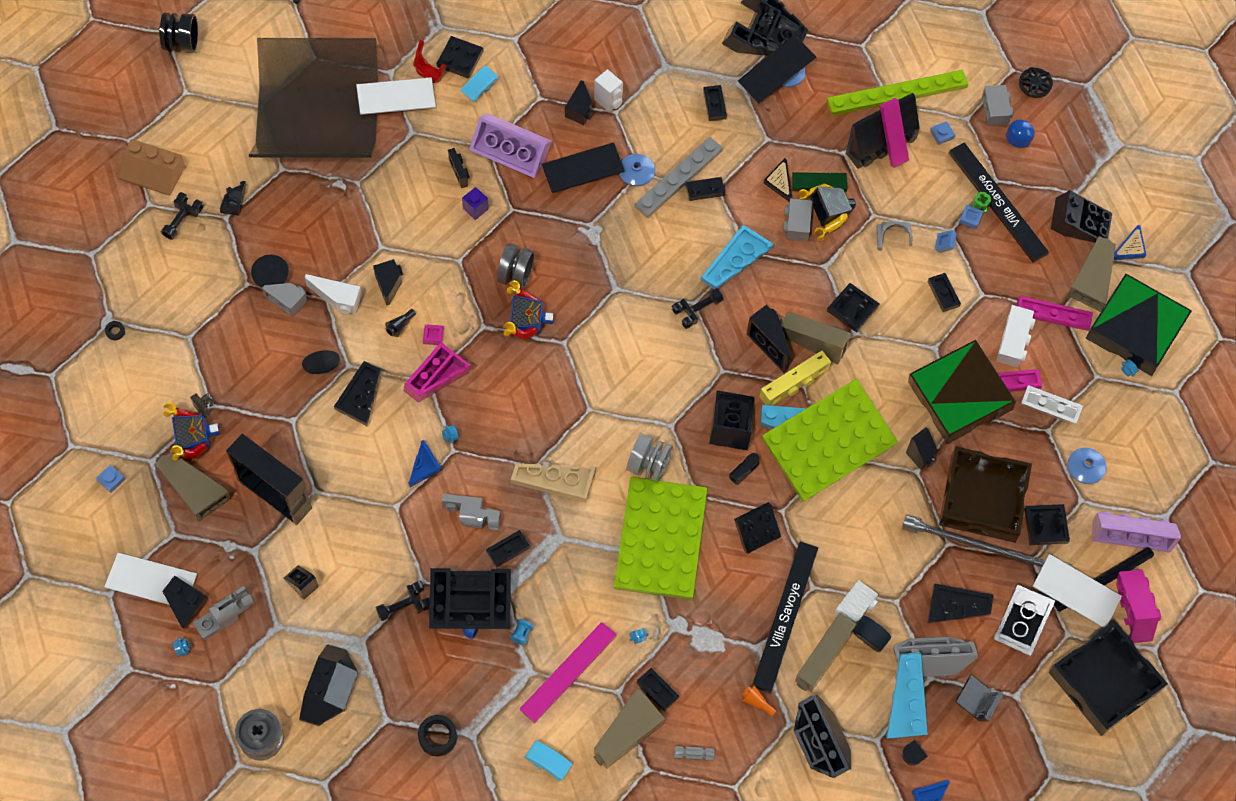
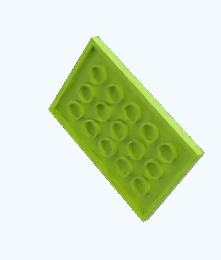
(829, 440)
(660, 538)

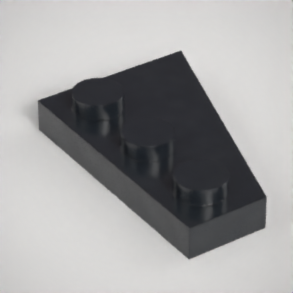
(359, 394)
(957, 603)

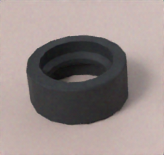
(437, 751)

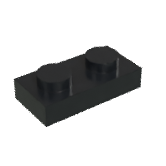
(714, 102)
(456, 162)
(705, 188)
(944, 292)
(508, 548)
(657, 689)

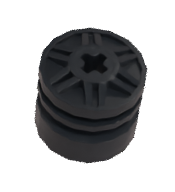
(178, 32)

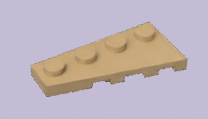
(556, 480)

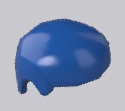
(1020, 133)

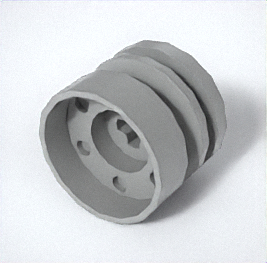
(648, 457)

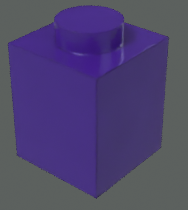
(475, 203)

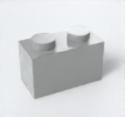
(997, 105)
(798, 221)

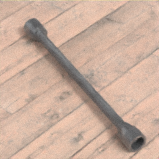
(914, 525)

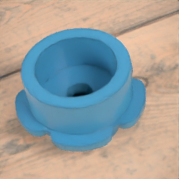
(1129, 368)
(450, 433)
(638, 636)
(181, 646)

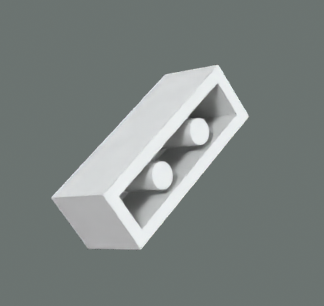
(1016, 336)
(1051, 405)

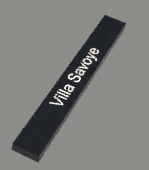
(999, 202)
(785, 617)

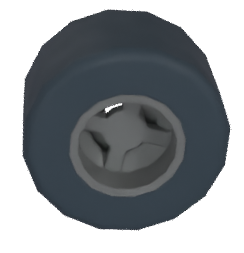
(871, 633)

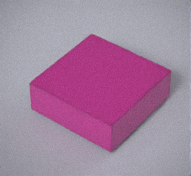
(433, 334)

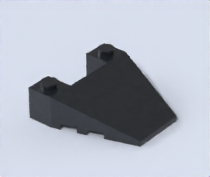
(767, 30)

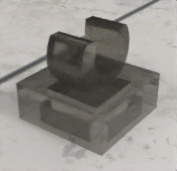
(202, 404)

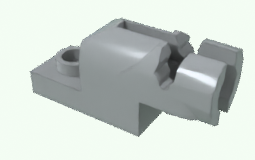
(471, 511)
(223, 613)

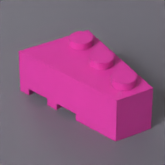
(435, 373)
(1139, 605)

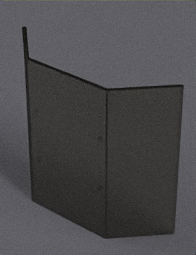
(312, 98)

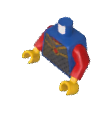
(526, 314)
(190, 432)

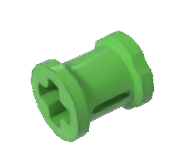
(983, 202)

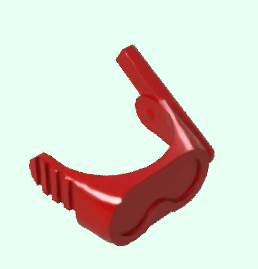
(424, 69)

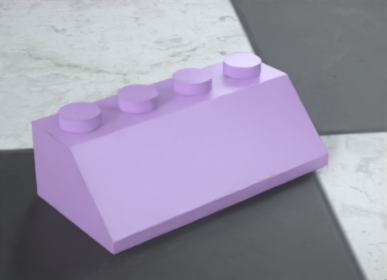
(510, 145)
(1135, 532)

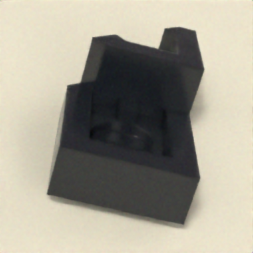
(233, 199)

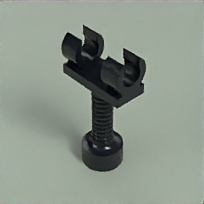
(169, 231)
(714, 296)
(423, 605)

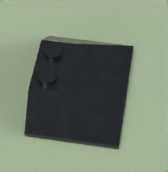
(469, 599)

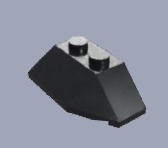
(328, 686)
(822, 738)

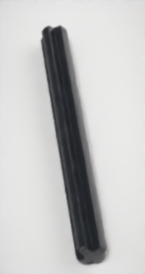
(1113, 573)

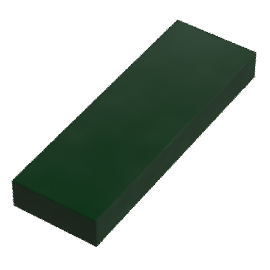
(808, 180)

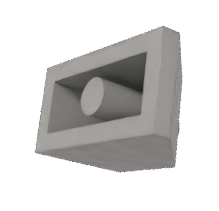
(286, 297)

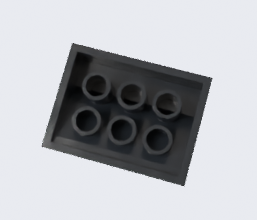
(868, 138)

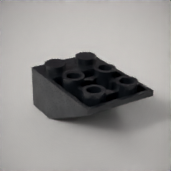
(1080, 218)

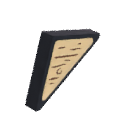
(779, 180)

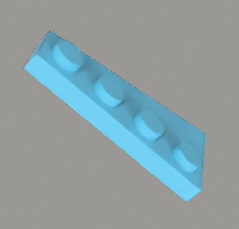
(736, 256)

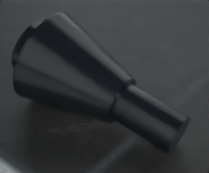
(395, 326)

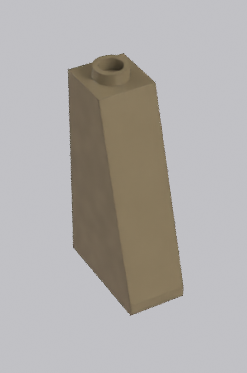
(1094, 278)
(815, 336)
(193, 487)
(825, 653)
(631, 726)

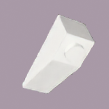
(339, 295)

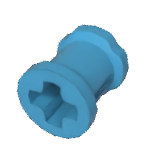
(521, 632)

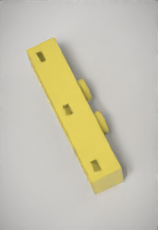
(790, 384)

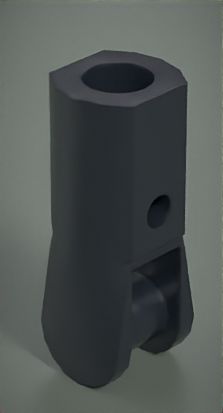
(744, 468)

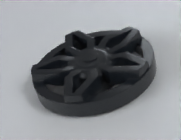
(1035, 82)

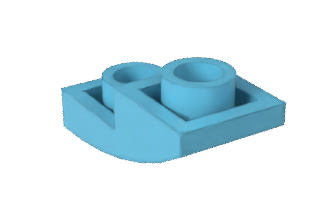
(479, 83)
(548, 759)

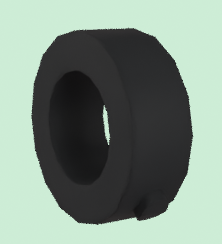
(119, 335)

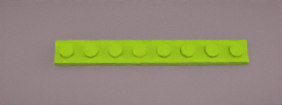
(877, 96)

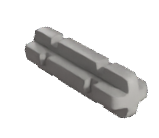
(694, 753)

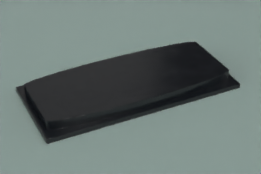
(776, 69)
(582, 167)

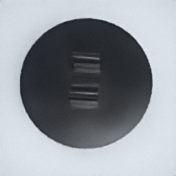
(269, 270)
(320, 362)

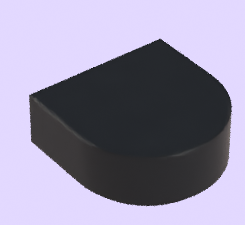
(913, 754)

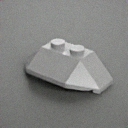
(940, 654)

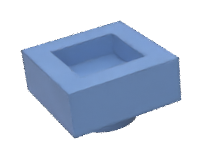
(942, 133)
(971, 217)
(945, 241)
(110, 478)

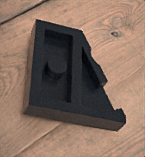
(183, 600)

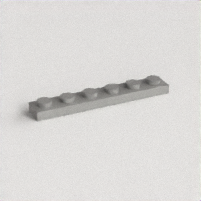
(678, 177)

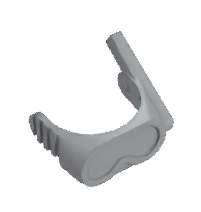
(882, 227)

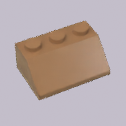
(151, 167)

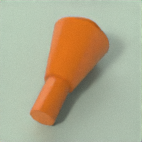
(754, 698)

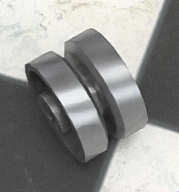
(515, 265)
(254, 723)

